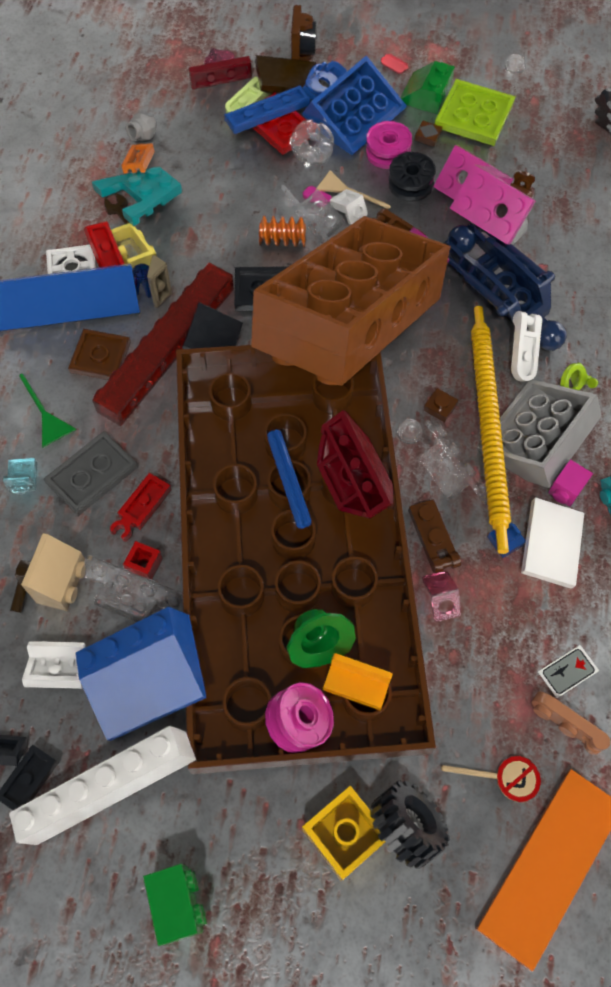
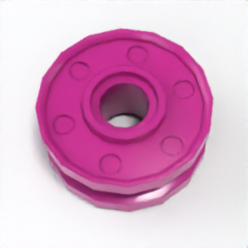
(386, 142)
(299, 718)

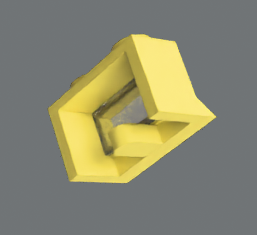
(133, 245)

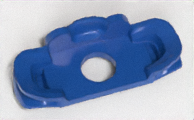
(327, 72)

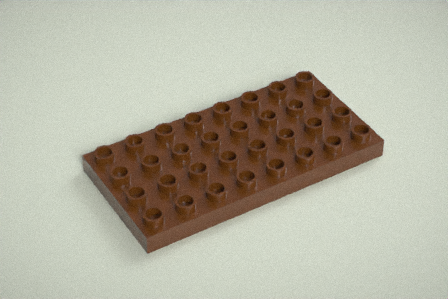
(258, 572)

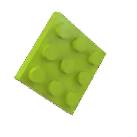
(475, 112)

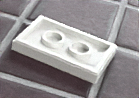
(553, 543)

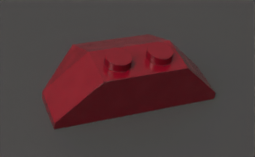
(353, 468)

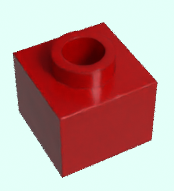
(142, 553)

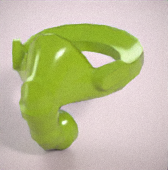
(578, 377)

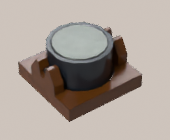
(302, 35)

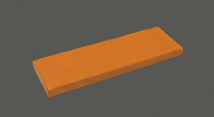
(548, 871)

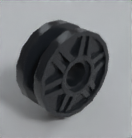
(411, 176)

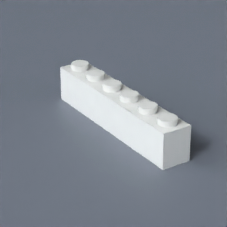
(102, 786)

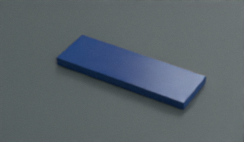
(67, 297)

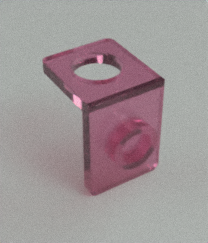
(442, 588)

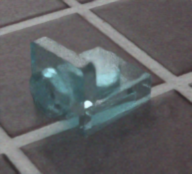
(21, 475)

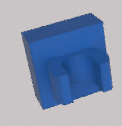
(514, 536)

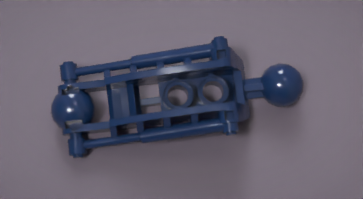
(526, 279)

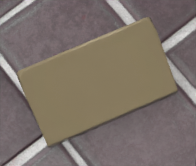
(159, 281)

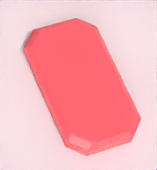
(394, 63)

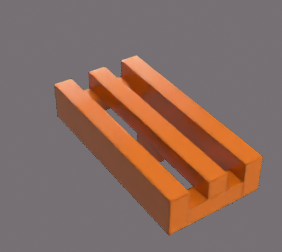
(142, 158)

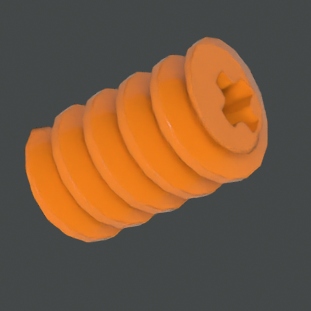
(282, 231)

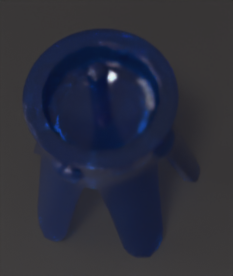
(140, 274)

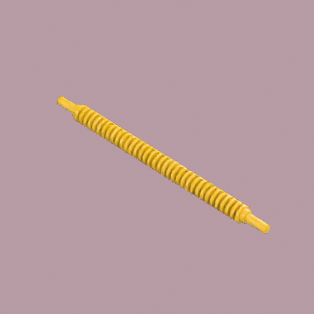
(490, 431)

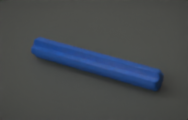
(289, 479)

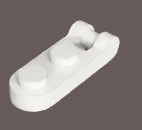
(526, 345)

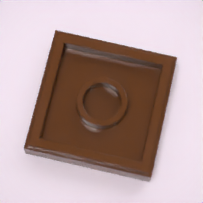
(99, 354)

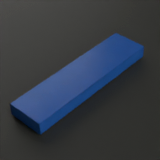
(267, 109)

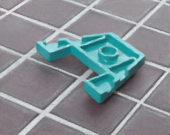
(146, 188)

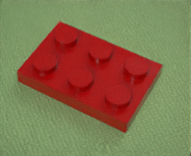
(280, 130)

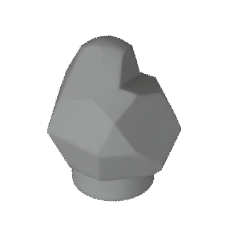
(141, 127)

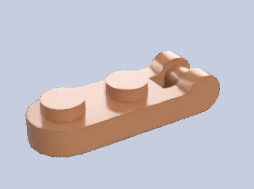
(570, 723)

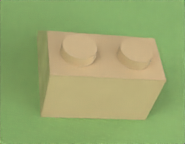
(54, 573)

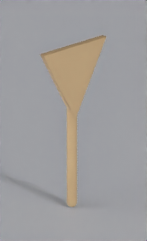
(332, 183)

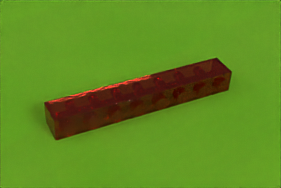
(158, 349)

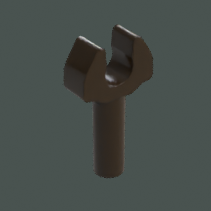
(116, 208)
(20, 592)

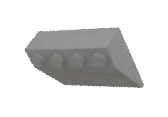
(546, 430)

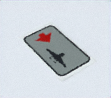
(568, 671)

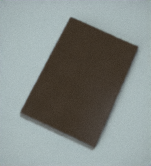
(281, 73)

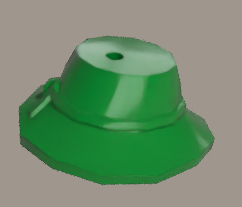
(318, 637)

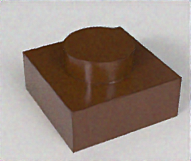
(440, 405)

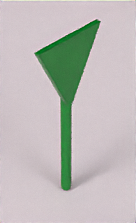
(52, 427)

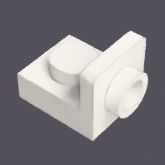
(351, 204)

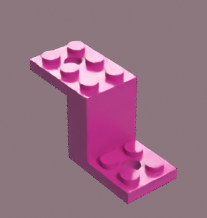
(482, 194)

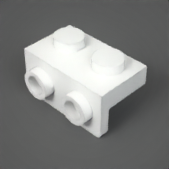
(52, 665)

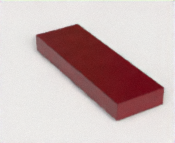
(220, 72)

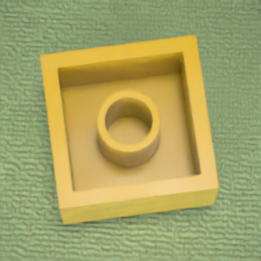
(344, 833)

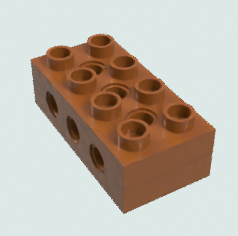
(348, 299)

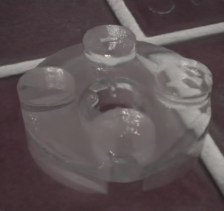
(303, 151)

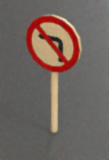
(515, 777)

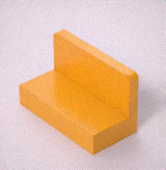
(357, 681)

